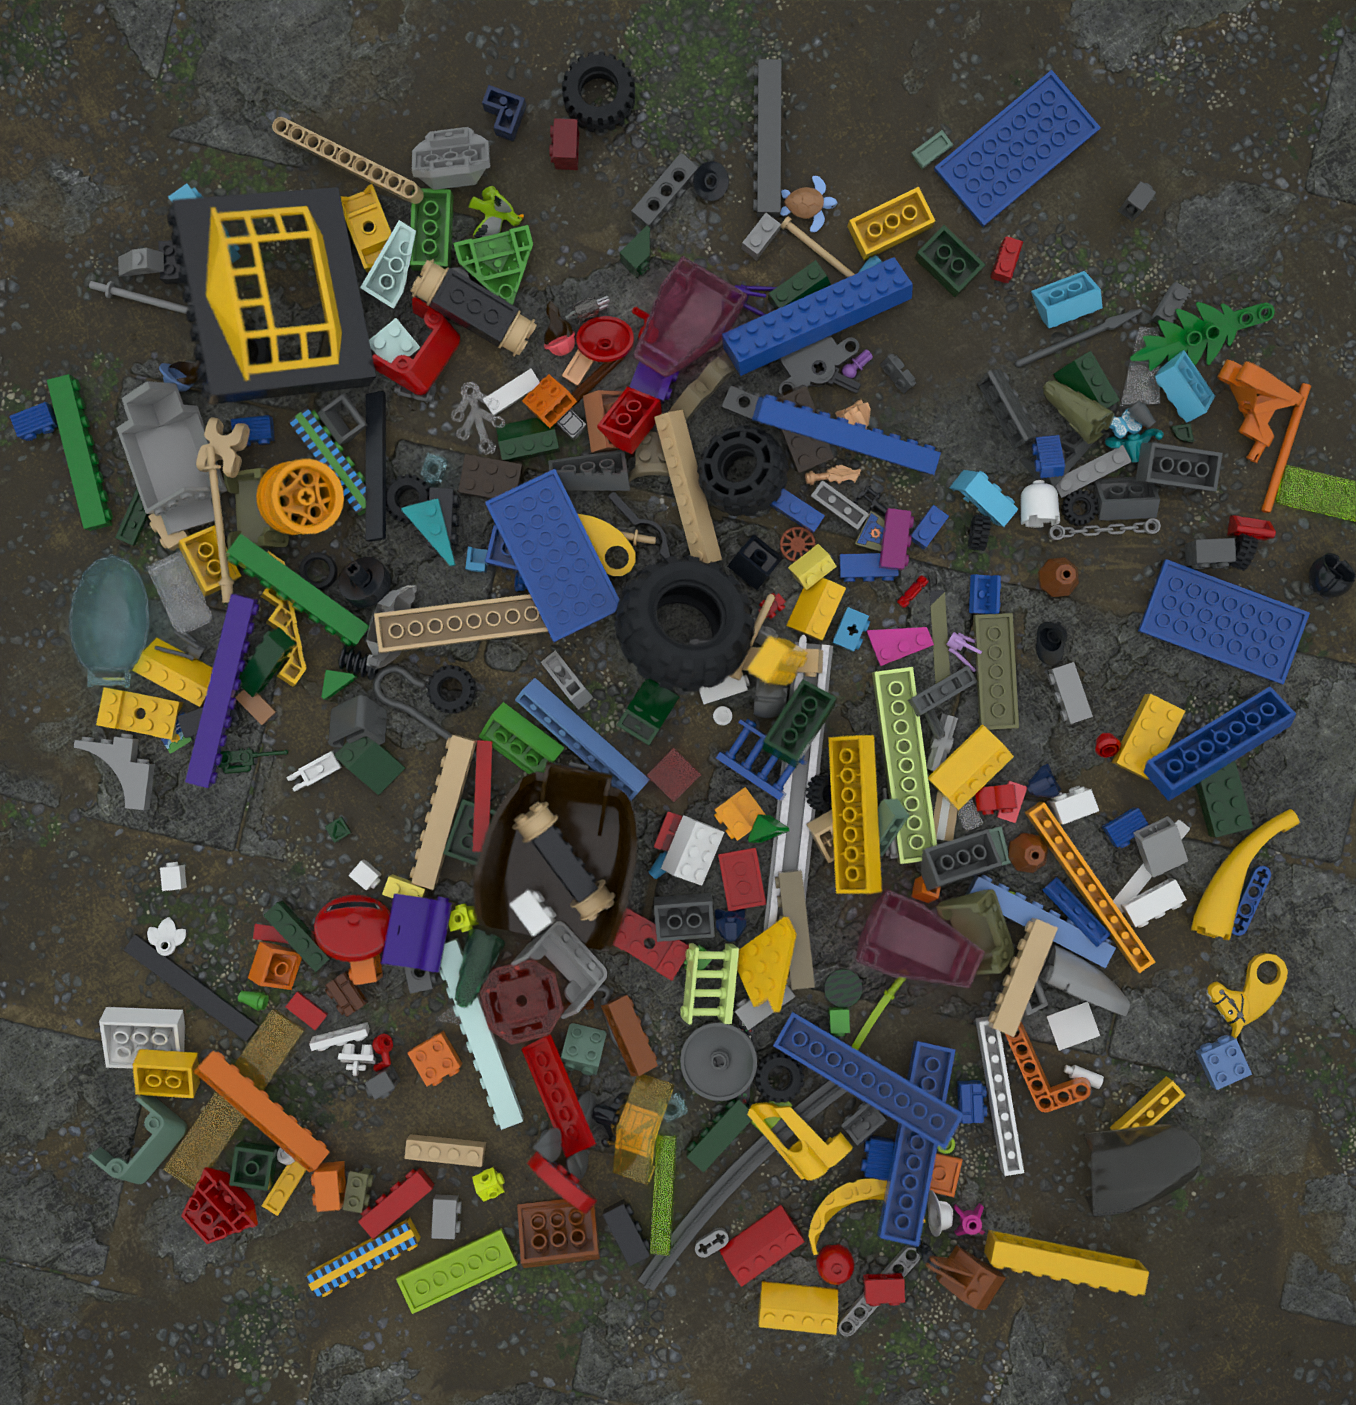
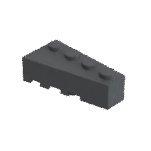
(593, 472)

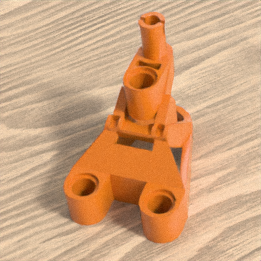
(1245, 384)

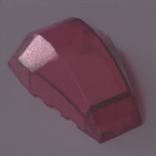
(687, 318)
(916, 944)

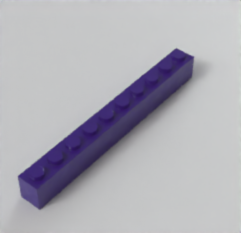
(221, 690)

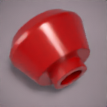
(1107, 745)

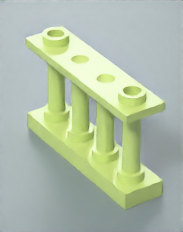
(725, 992)

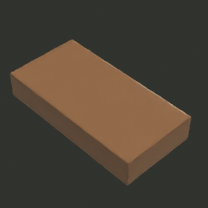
(256, 706)

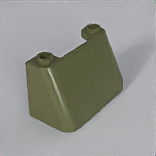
(247, 513)
(983, 923)

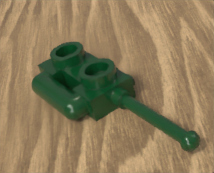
(244, 756)

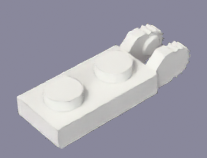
(316, 770)

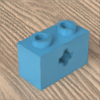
(851, 618)

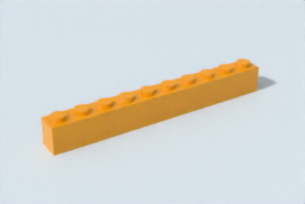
(1089, 887)

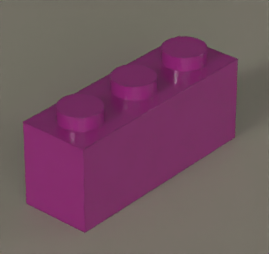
(896, 539)

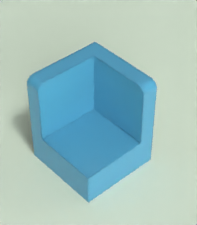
(476, 560)

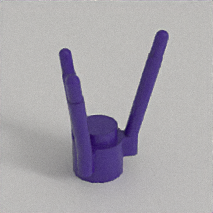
(746, 289)

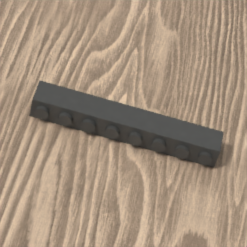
(768, 138)

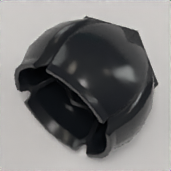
(1331, 576)

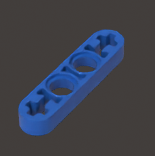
(1253, 902)

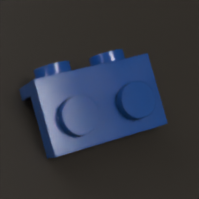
(985, 594)

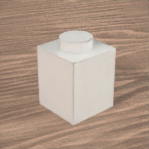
(365, 875)
(173, 876)

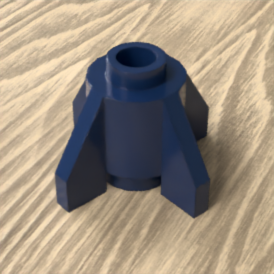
(1043, 783)
(730, 924)

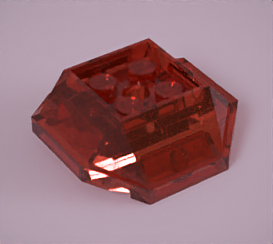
(521, 1021)

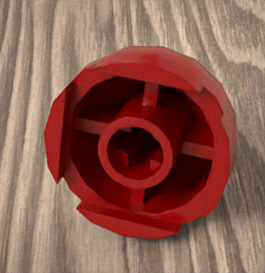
(835, 1264)

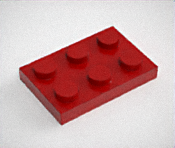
(742, 879)

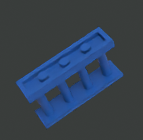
(744, 768)

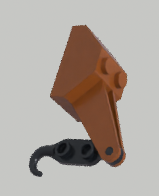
(964, 1275)

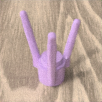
(956, 642)

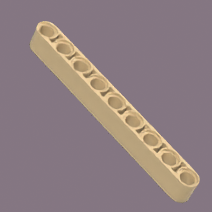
(355, 164)

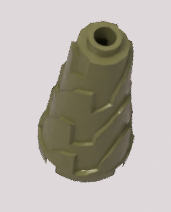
(1081, 413)

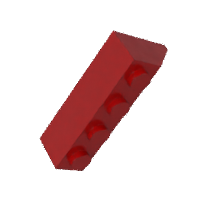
(761, 1245)

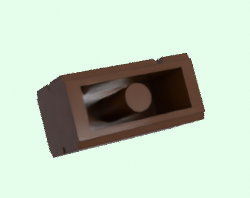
(347, 995)

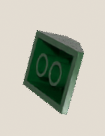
(370, 763)

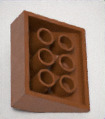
(556, 1233)

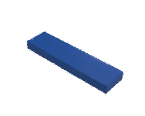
(1076, 912)

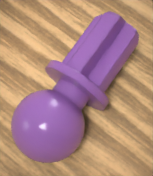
(850, 370)

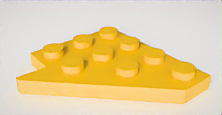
(766, 964)

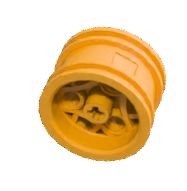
(321, 492)

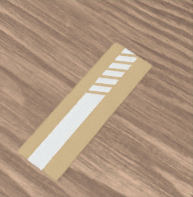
(944, 818)

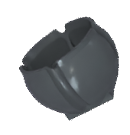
(769, 699)

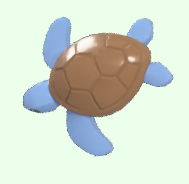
(808, 203)

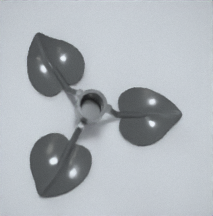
(550, 1141)

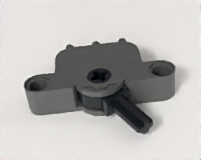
(802, 364)

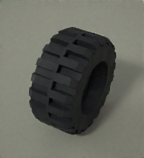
(598, 68)

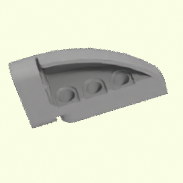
(1083, 979)

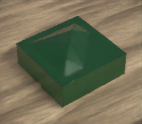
(338, 829)

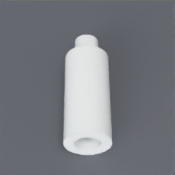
(1075, 1071)

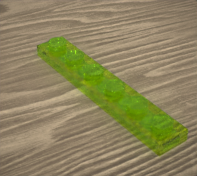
(663, 1195)

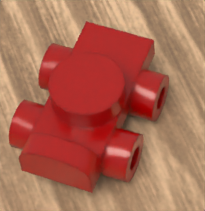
(776, 605)

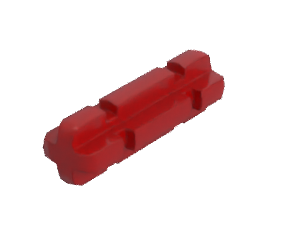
(911, 593)

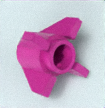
(966, 1218)

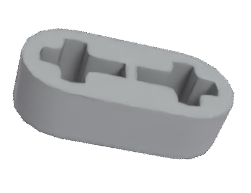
(709, 1238)

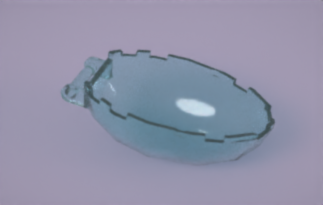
(109, 620)

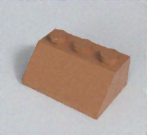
(596, 406)

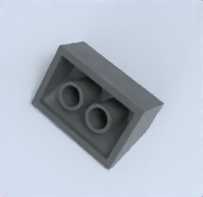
(1125, 499)
(684, 917)

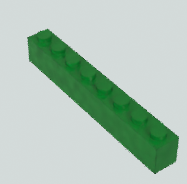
(79, 452)
(296, 590)

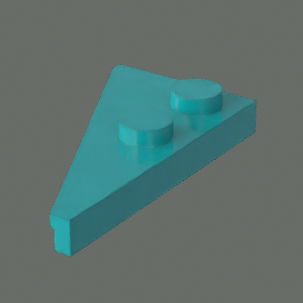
(430, 522)

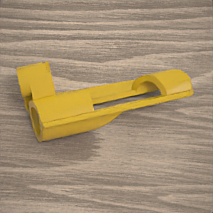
(808, 1156)

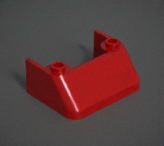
(423, 370)

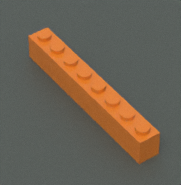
(261, 1111)

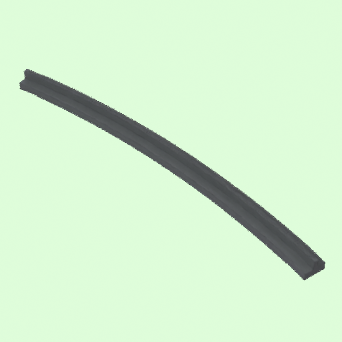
(731, 1180)

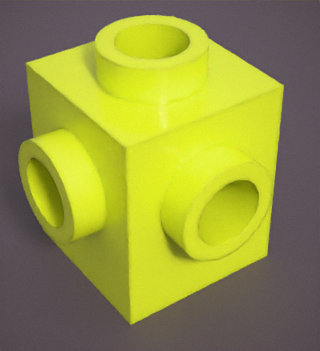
(462, 918)
(488, 1184)

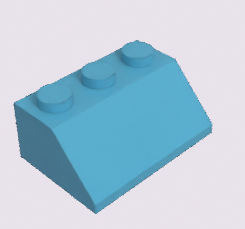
(1067, 299)
(1185, 387)

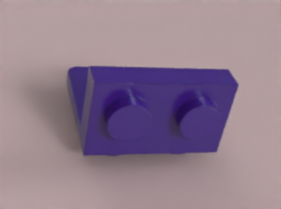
(653, 383)

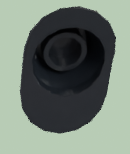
(1050, 642)

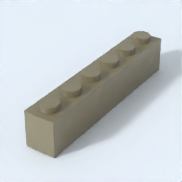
(794, 906)

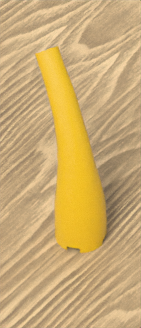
(1221, 898)

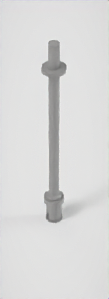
(111, 290)

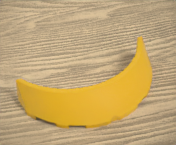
(841, 1197)

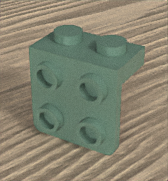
(583, 1049)

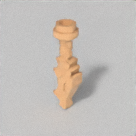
(838, 474)

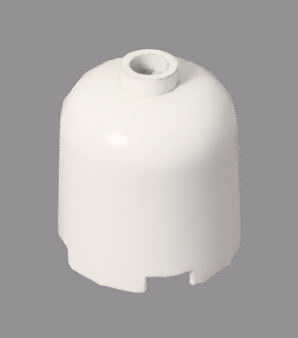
(1039, 505)

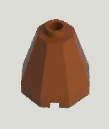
(1058, 577)
(1022, 848)

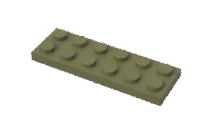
(996, 671)

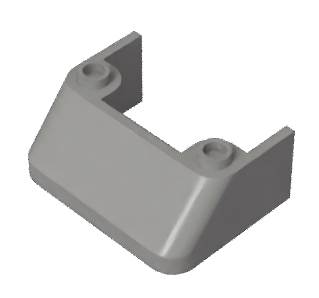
(571, 959)

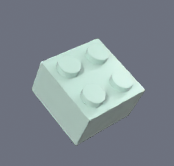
(394, 341)

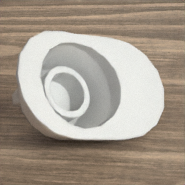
(939, 1214)

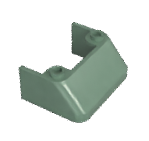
(166, 1132)

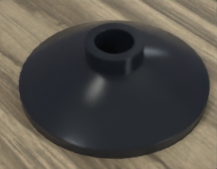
(718, 181)

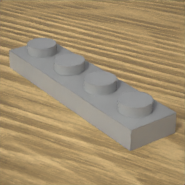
(1093, 471)

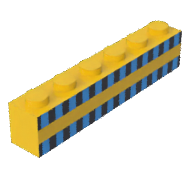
(363, 1257)

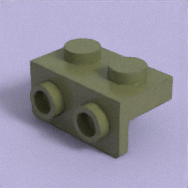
(357, 1189)

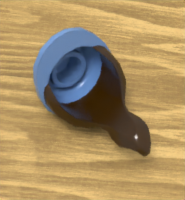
(181, 373)

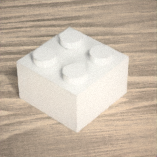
(1073, 805)

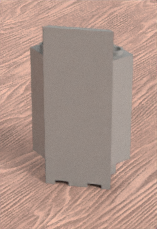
(162, 453)

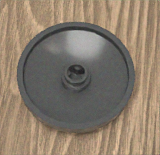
(719, 1061)

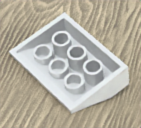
(133, 1029)

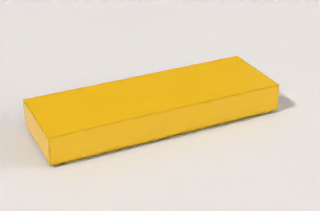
(284, 1188)

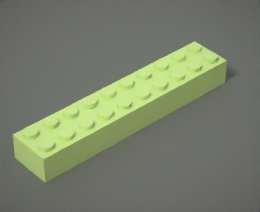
(905, 760)

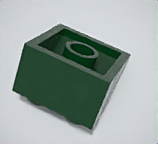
(636, 253)

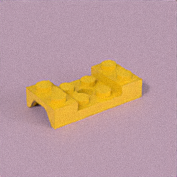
(359, 211)
(120, 708)

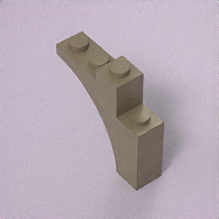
(702, 388)

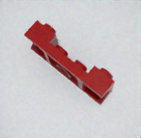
(664, 957)

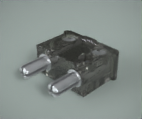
(587, 309)

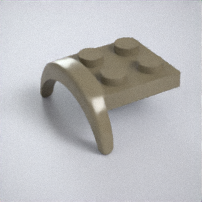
(649, 458)

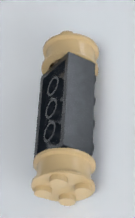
(473, 307)
(587, 893)

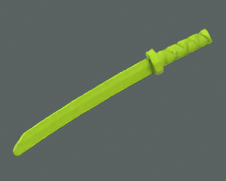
(888, 995)

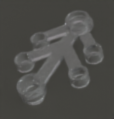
(477, 415)

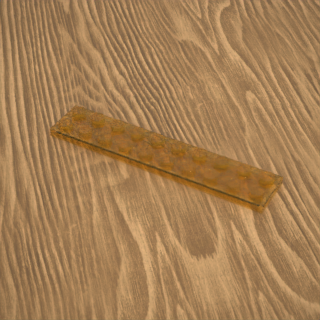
(219, 1118)

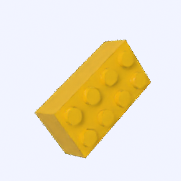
(891, 223)
(778, 661)
(1147, 734)

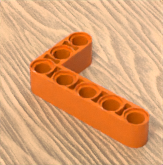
(1037, 1073)

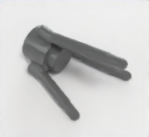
(194, 648)

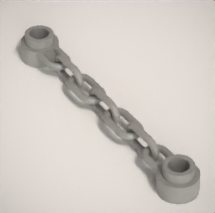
(1061, 530)

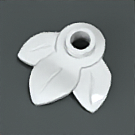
(166, 934)

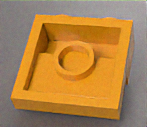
(738, 813)

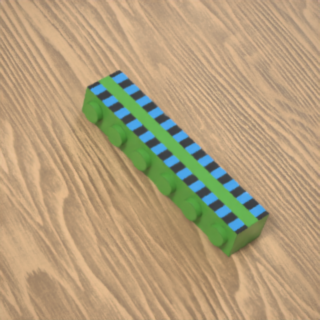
(330, 453)

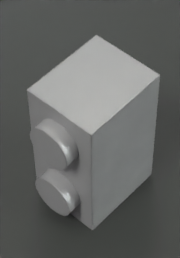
(761, 236)
(445, 1216)

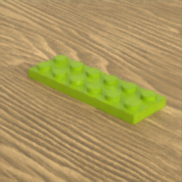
(456, 1270)

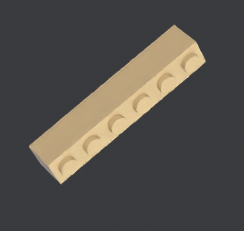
(1022, 977)

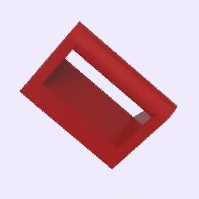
(1256, 528)

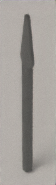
(1110, 324)

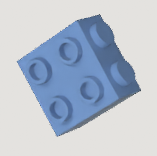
(1223, 1062)

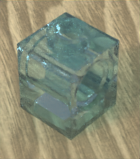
(431, 460)
(681, 1110)

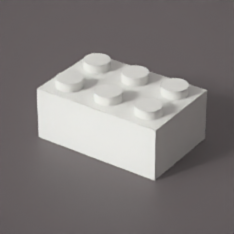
(692, 850)
(533, 912)

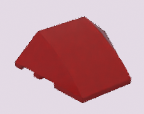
(218, 1207)

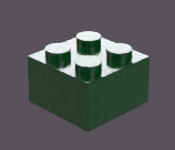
(253, 1166)

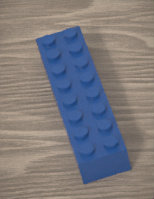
(1219, 743)

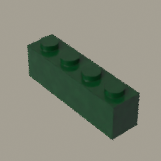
(266, 661)
(297, 935)
(719, 1134)

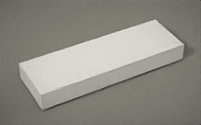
(514, 391)

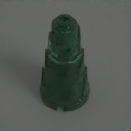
(479, 957)

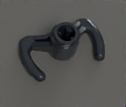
(609, 1117)

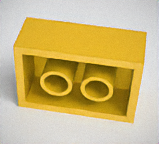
(165, 1073)

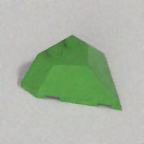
(497, 260)

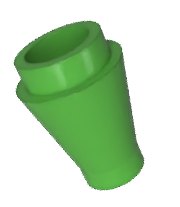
(255, 1000)

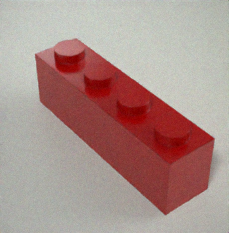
(395, 1203)

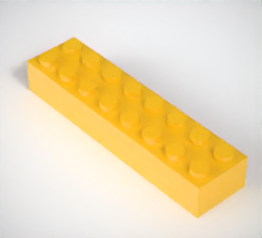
(855, 814)
(1066, 1262)

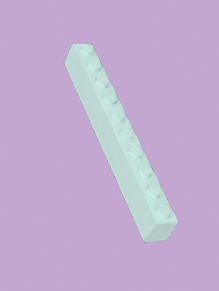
(482, 1044)

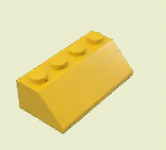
(175, 673)
(970, 767)
(798, 1308)

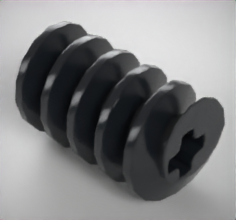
(356, 663)

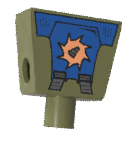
(871, 533)

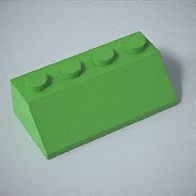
(520, 740)

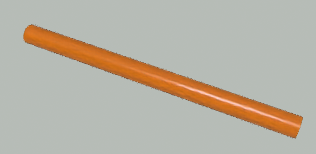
(1285, 450)

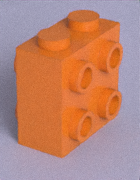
(549, 401)
(435, 1059)

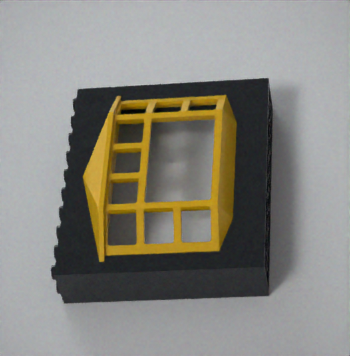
(216, 307)

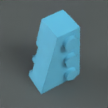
(985, 496)

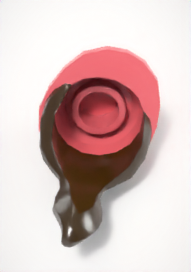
(559, 334)

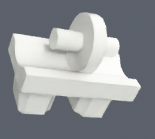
(348, 1056)

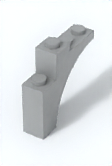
(121, 757)

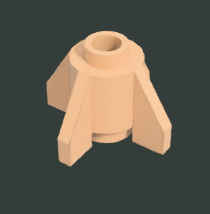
(856, 413)

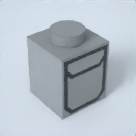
(571, 424)

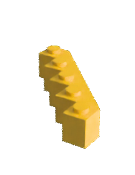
(285, 618)

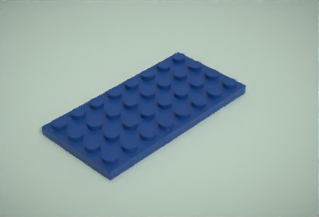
(1017, 148)
(554, 555)
(1223, 622)

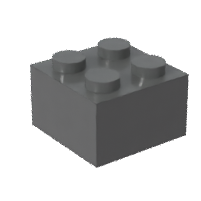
(1210, 552)

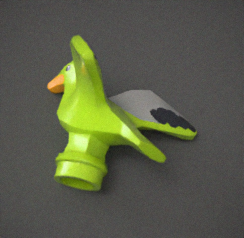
(496, 210)

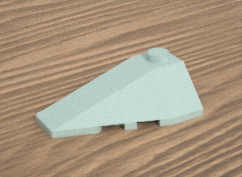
(390, 270)

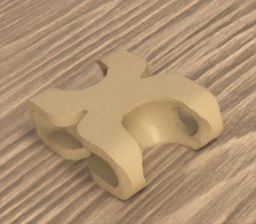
(224, 446)

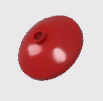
(605, 339)

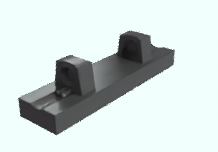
(942, 691)

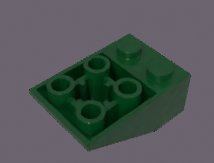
(647, 711)

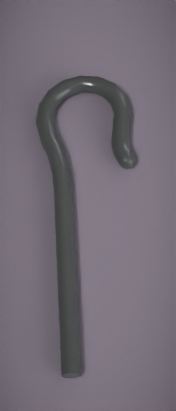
(404, 707)

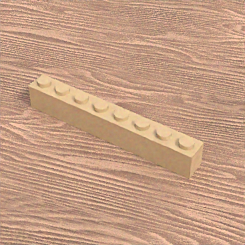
(686, 487)
(443, 812)

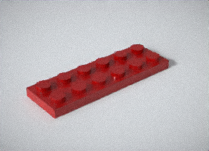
(558, 1095)

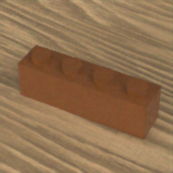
(629, 1035)

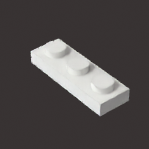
(339, 1037)

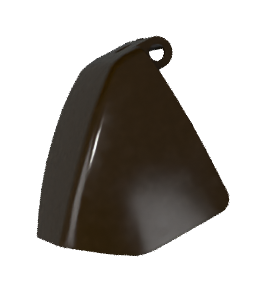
(593, 821)

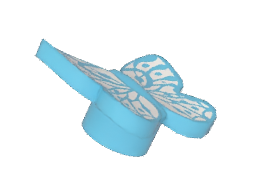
(1125, 423)

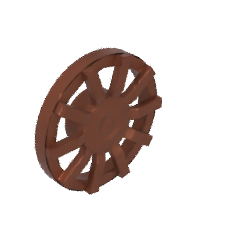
(797, 544)

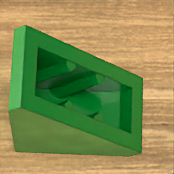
(335, 682)
(766, 828)

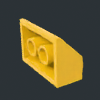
(203, 560)
(816, 608)

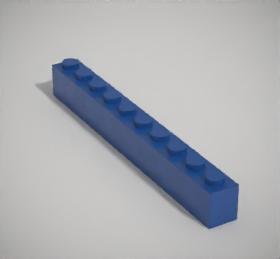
(845, 435)

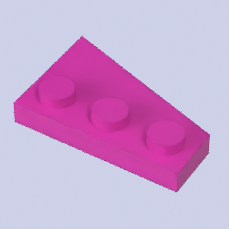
(898, 643)

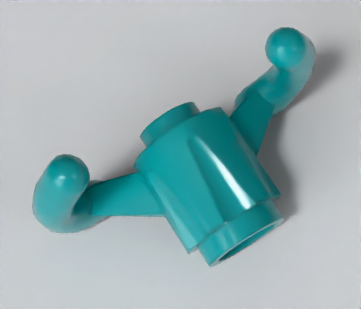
(1133, 442)

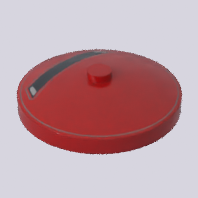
(352, 928)

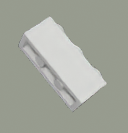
(1153, 903)

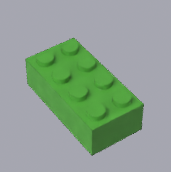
(433, 227)

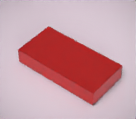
(306, 1010)

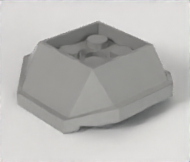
(451, 158)

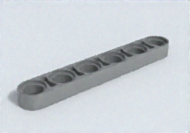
(856, 1321)

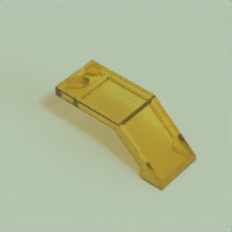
(639, 1128)

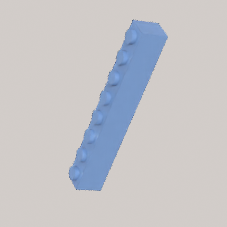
(581, 738)
(1067, 933)

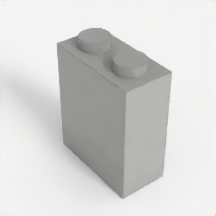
(1160, 846)

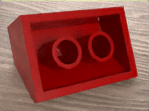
(630, 419)

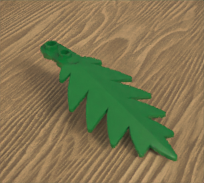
(1199, 333)

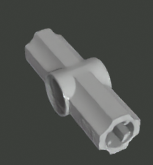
(941, 747)

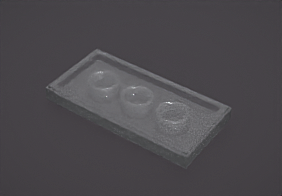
(180, 593)

